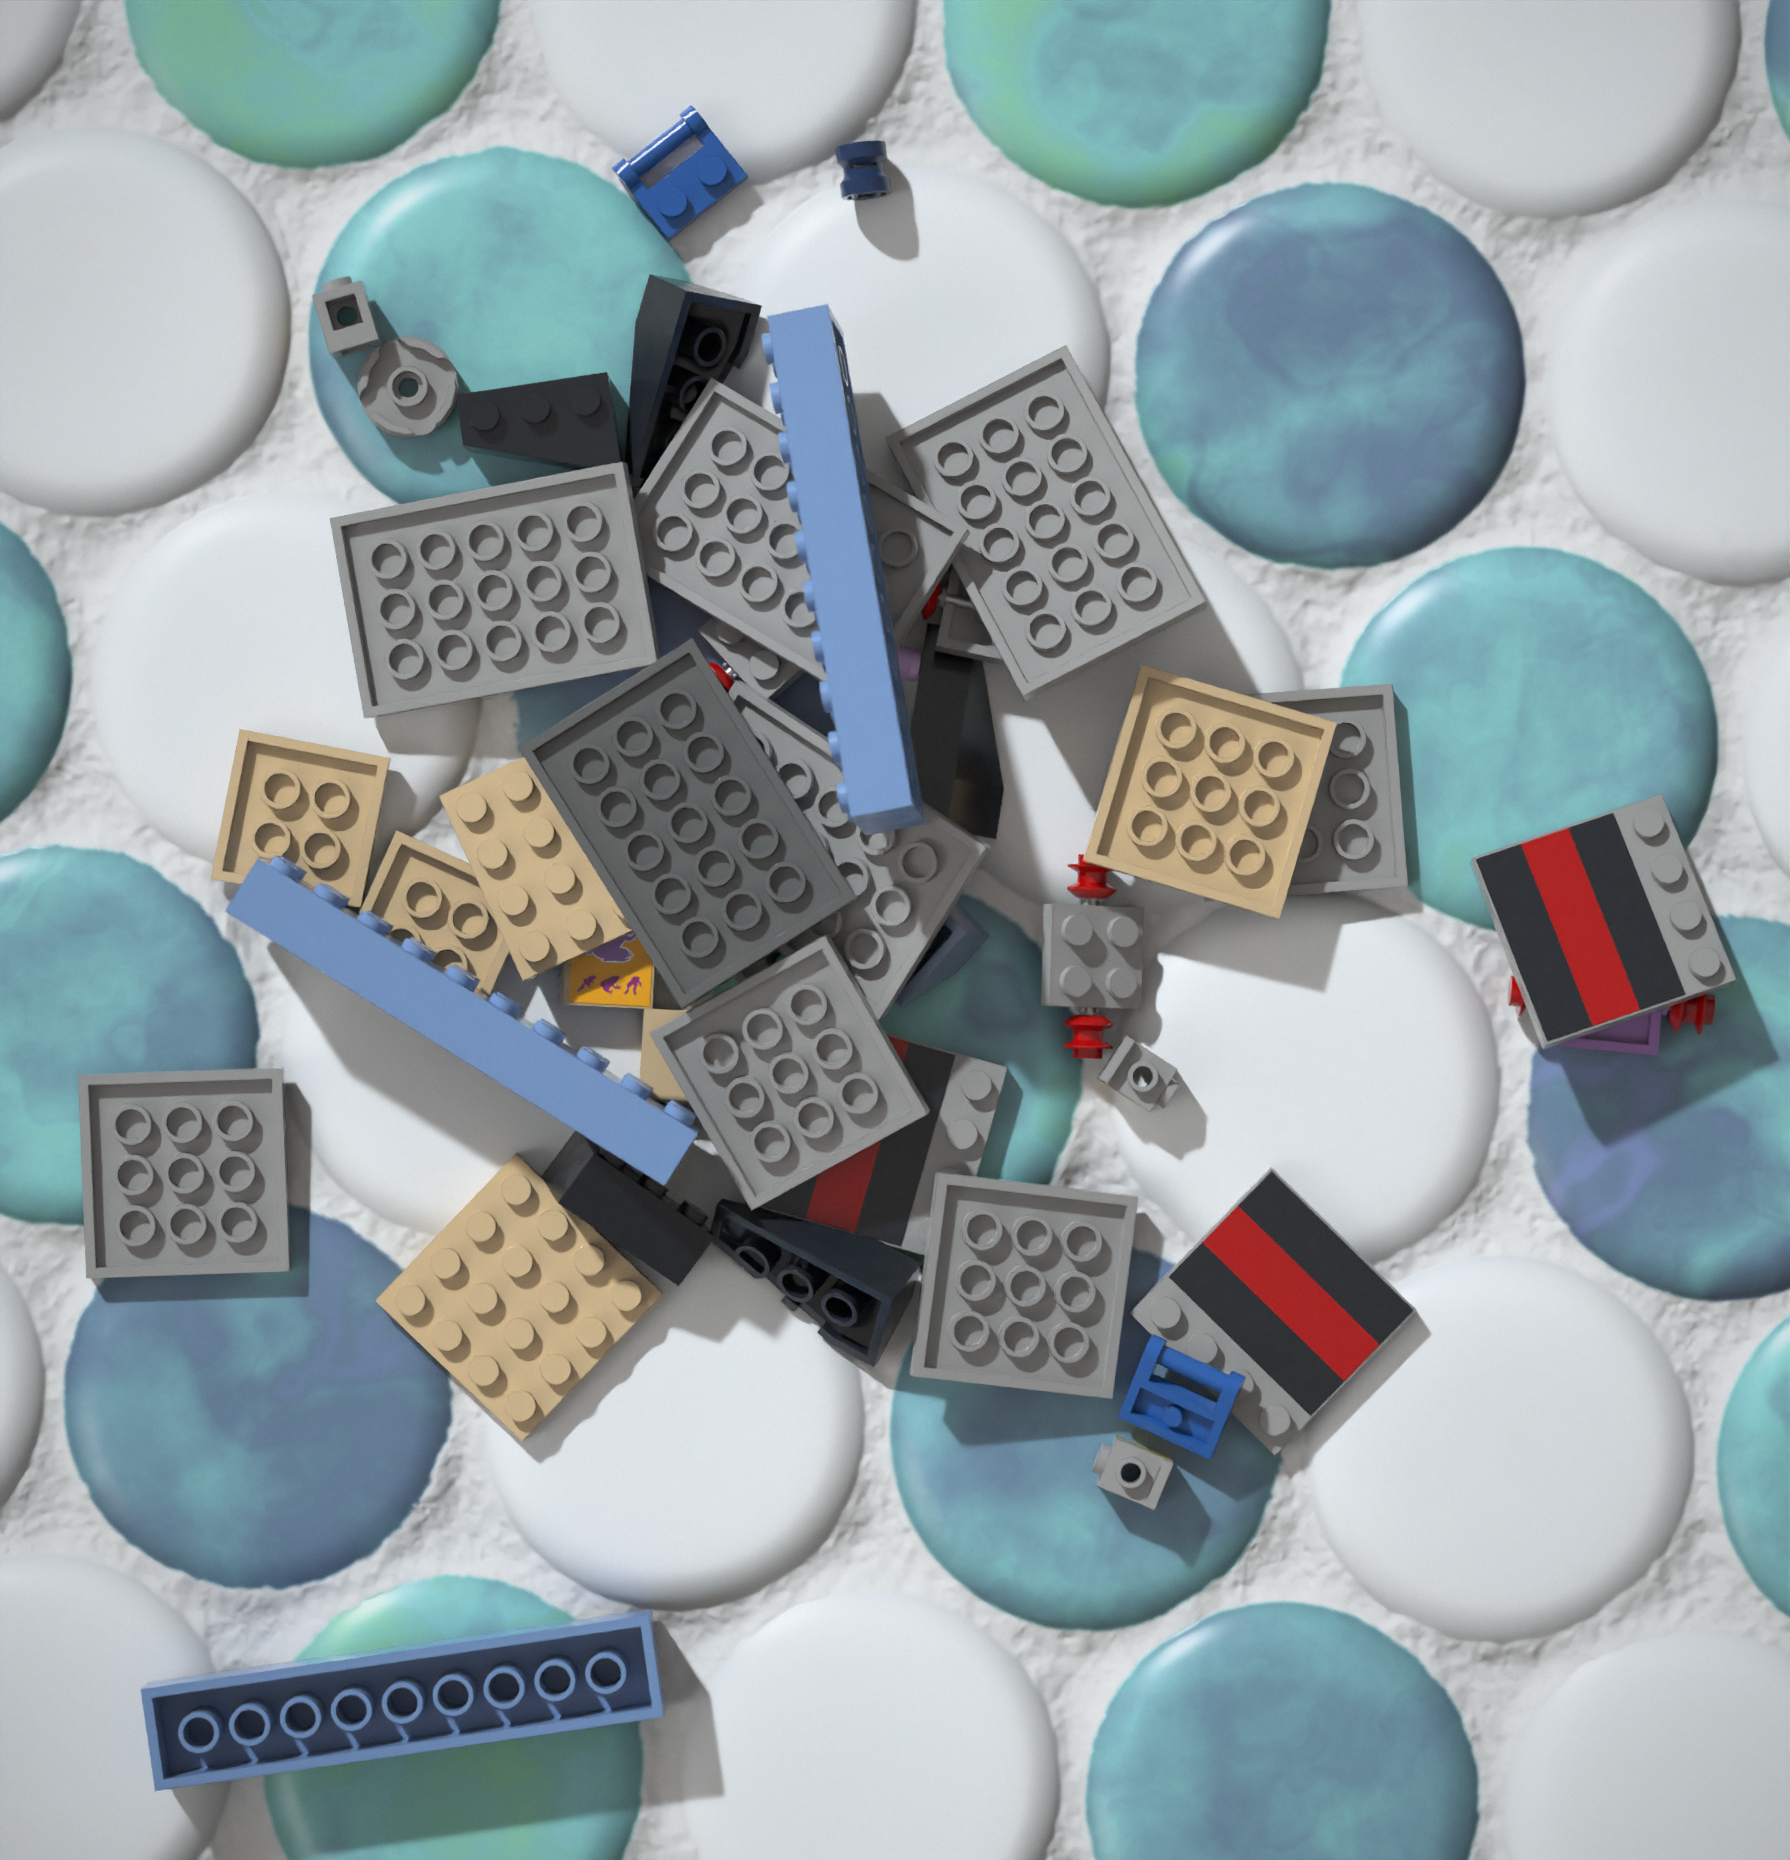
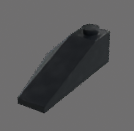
(679, 344)
(956, 740)
(837, 1277)

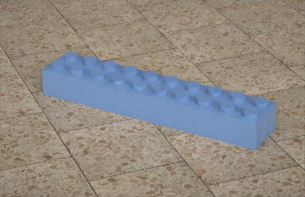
(845, 571)
(464, 1019)
(403, 1700)

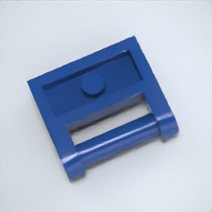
(690, 186)
(1174, 1410)

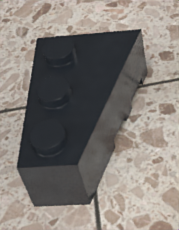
(544, 422)
(628, 1207)

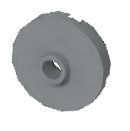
(401, 361)

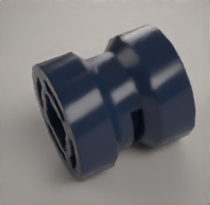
(863, 170)

